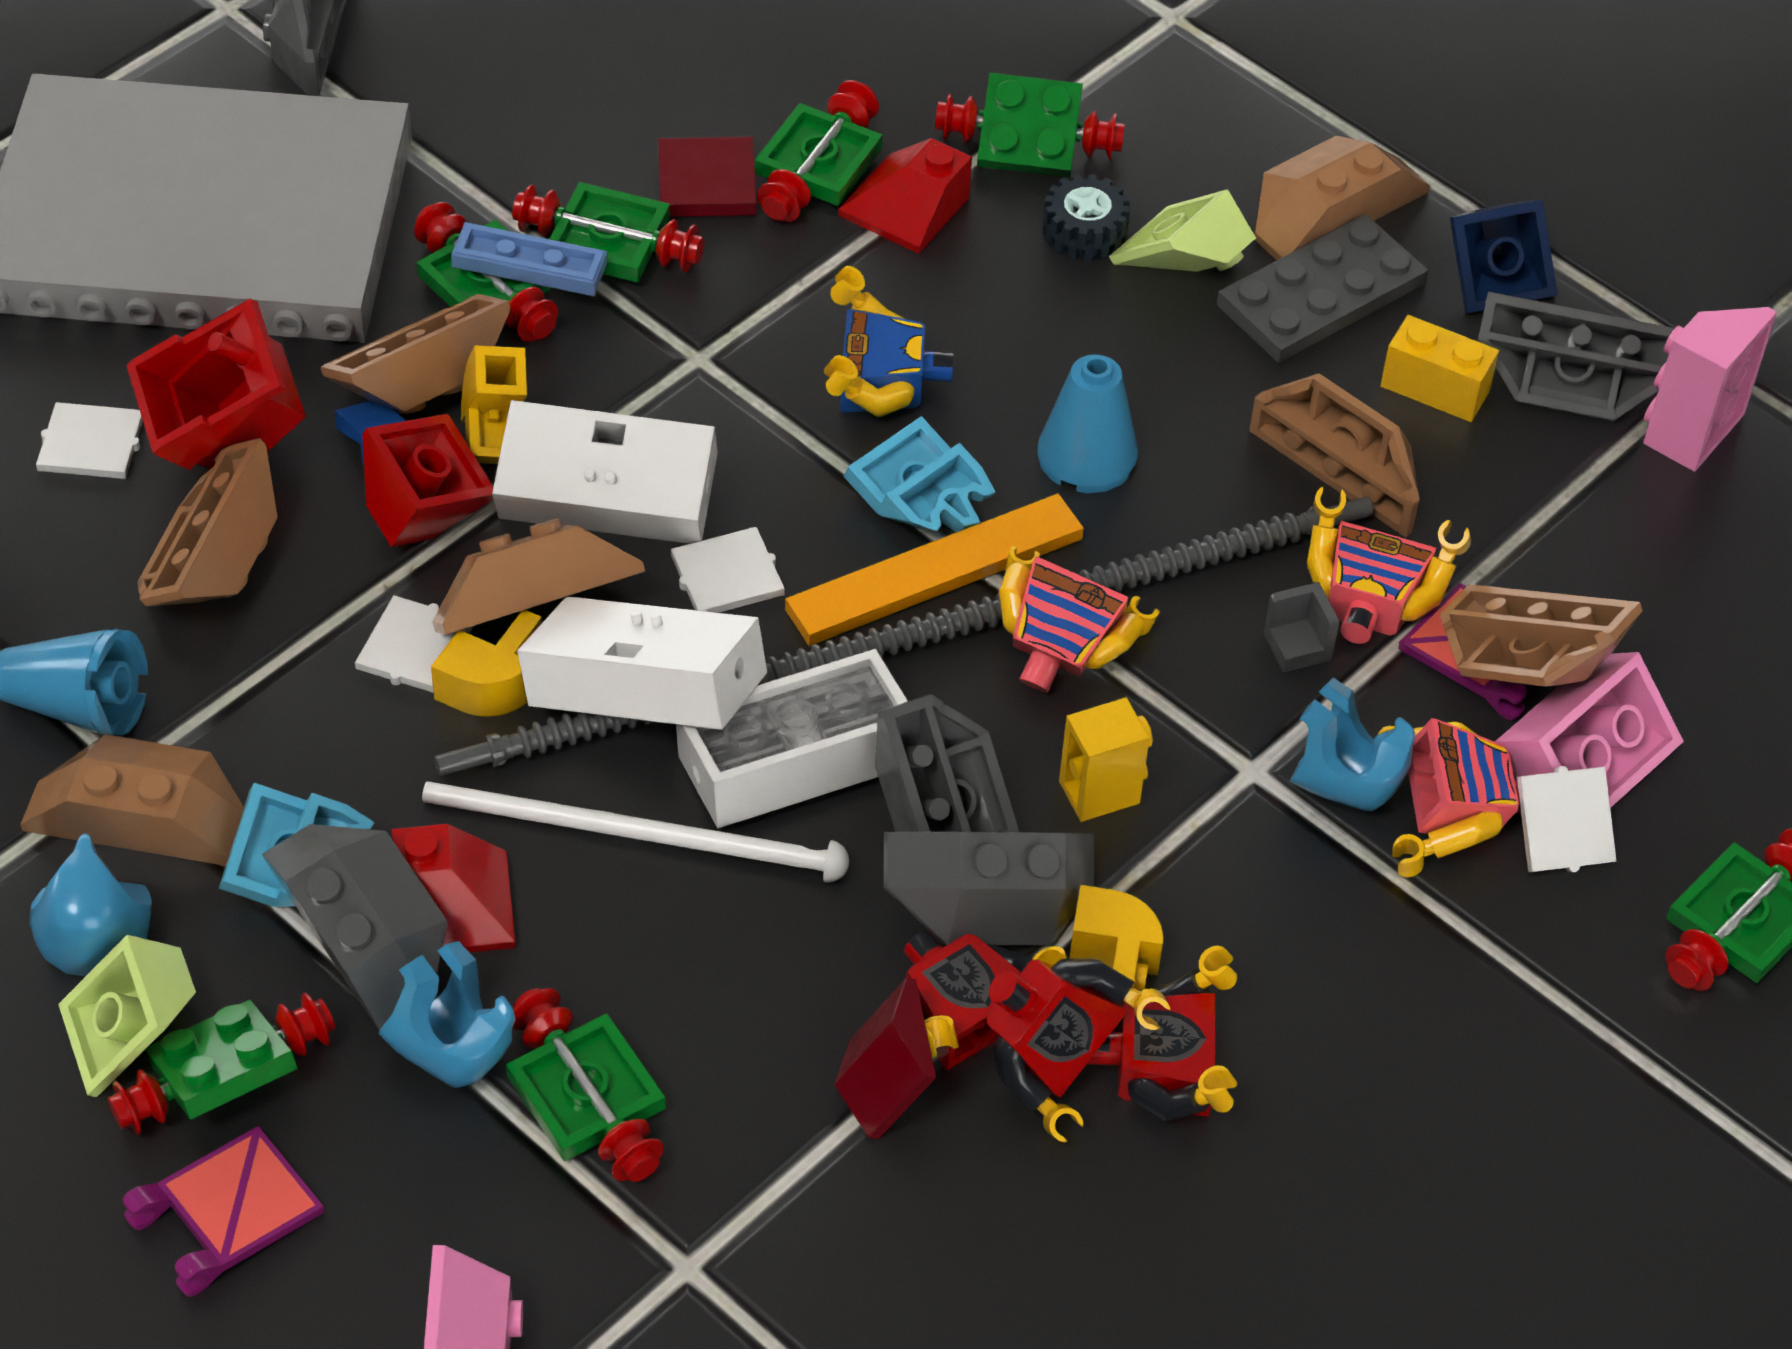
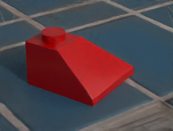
(912, 194)
(421, 478)
(465, 881)

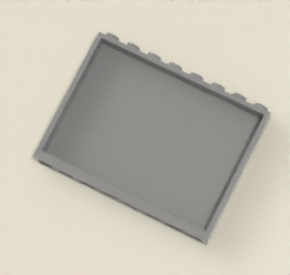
(196, 200)

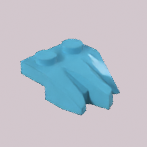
(921, 480)
(264, 823)

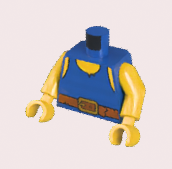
(881, 354)

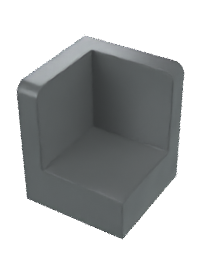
(1301, 627)

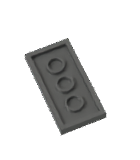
(1321, 288)

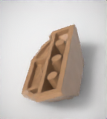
(1329, 189)
(422, 357)
(1341, 445)
(214, 531)
(529, 573)
(1534, 634)
(139, 800)

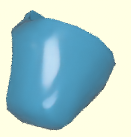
(1344, 760)
(86, 912)
(453, 1033)

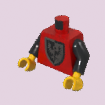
(955, 989)
(1054, 1023)
(1174, 1067)

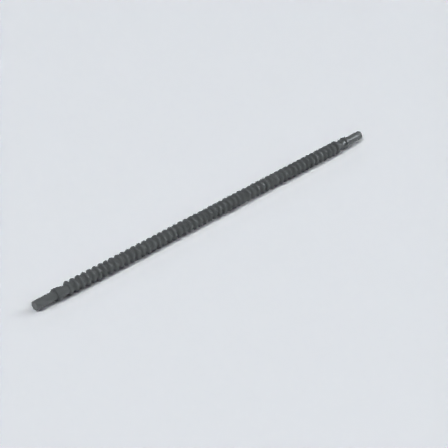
(500, 748)

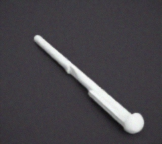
(832, 861)

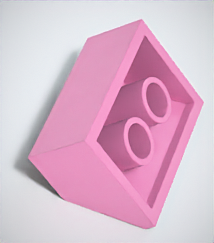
(1706, 382)
(1601, 722)
(469, 1304)

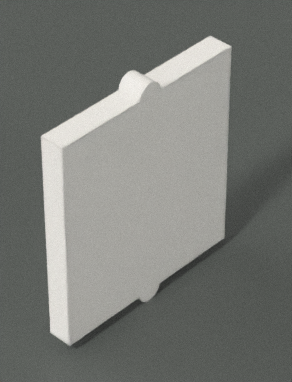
(90, 440)
(727, 571)
(405, 644)
(1566, 819)

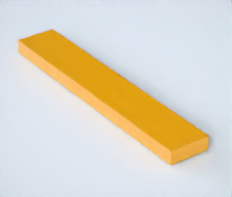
(932, 569)

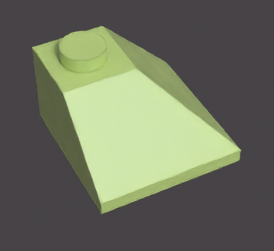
(1190, 236)
(124, 1007)

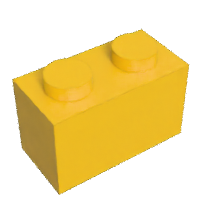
(1439, 368)
(1104, 758)

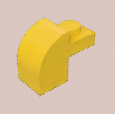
(489, 384)
(484, 676)
(1118, 933)

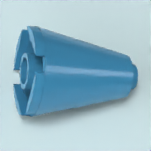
(1090, 429)
(78, 679)

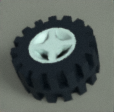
(1086, 217)

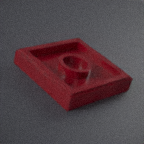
(707, 176)

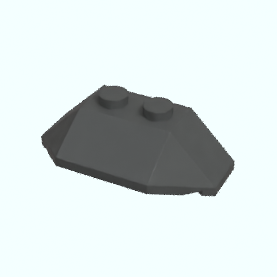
(303, 39)
(1573, 356)
(939, 770)
(989, 883)
(361, 908)

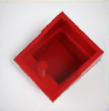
(215, 389)

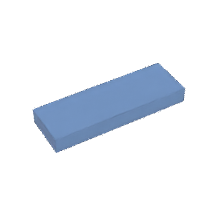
(529, 259)

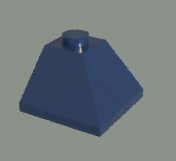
(1503, 253)

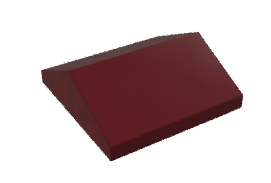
(887, 1062)

